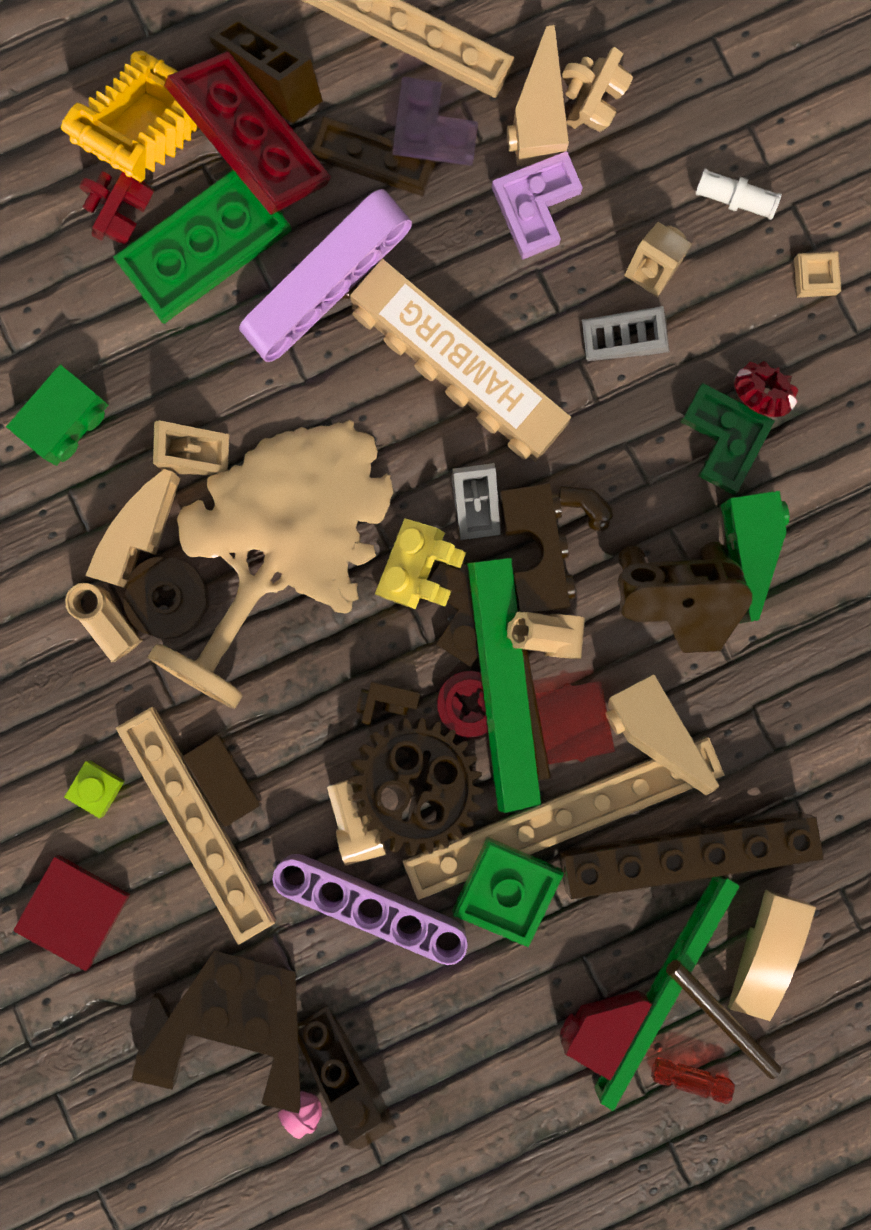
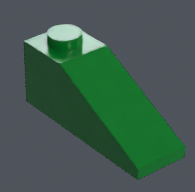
(754, 540)

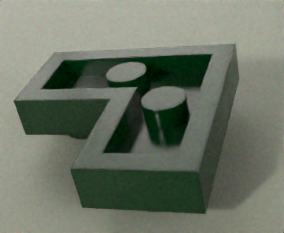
(737, 434)

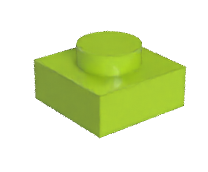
(94, 789)

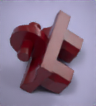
(109, 221)

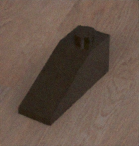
(274, 66)

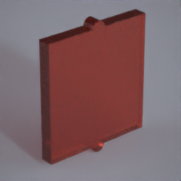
(574, 722)

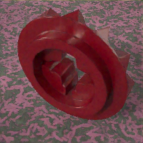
(750, 388)
(450, 708)

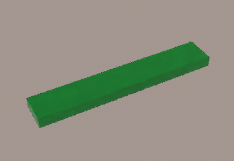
(504, 686)
(664, 989)

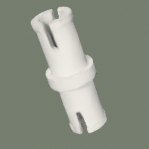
(738, 194)

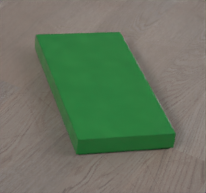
(200, 246)

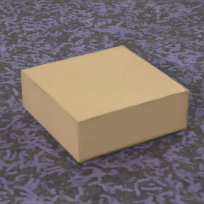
(817, 274)

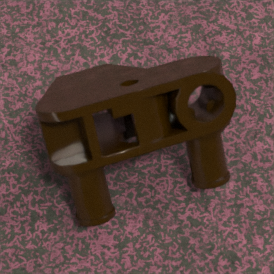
(697, 607)

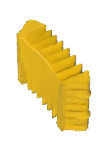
(133, 119)

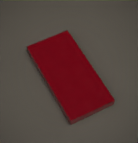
(247, 131)

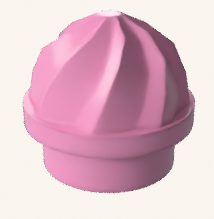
(306, 1120)

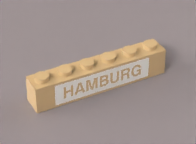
(458, 361)

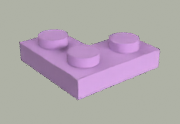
(525, 200)

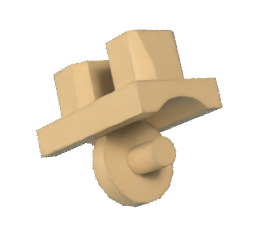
(605, 76)

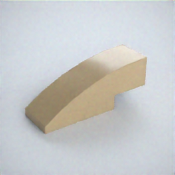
(134, 530)
(771, 955)

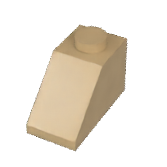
(658, 258)

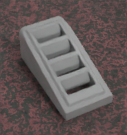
(639, 318)

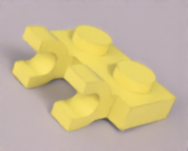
(411, 562)

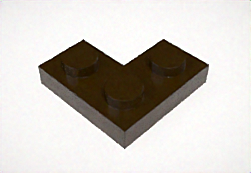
(460, 635)

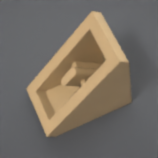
(189, 449)

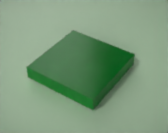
(507, 892)

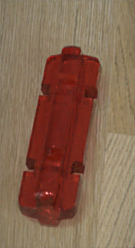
(692, 1080)

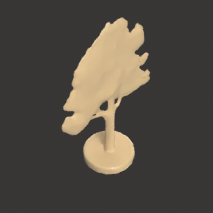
(299, 507)

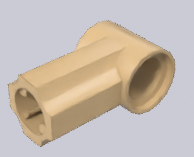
(105, 623)
(552, 634)
(352, 841)

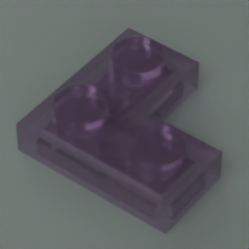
(424, 133)

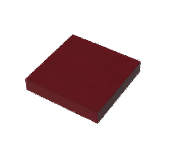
(71, 912)

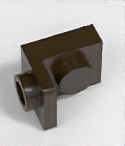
(395, 700)

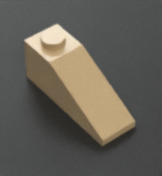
(540, 116)
(656, 729)

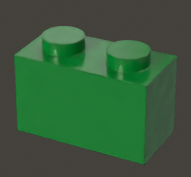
(58, 416)

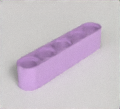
(325, 275)
(382, 926)

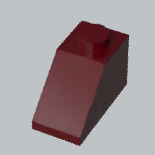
(604, 1031)

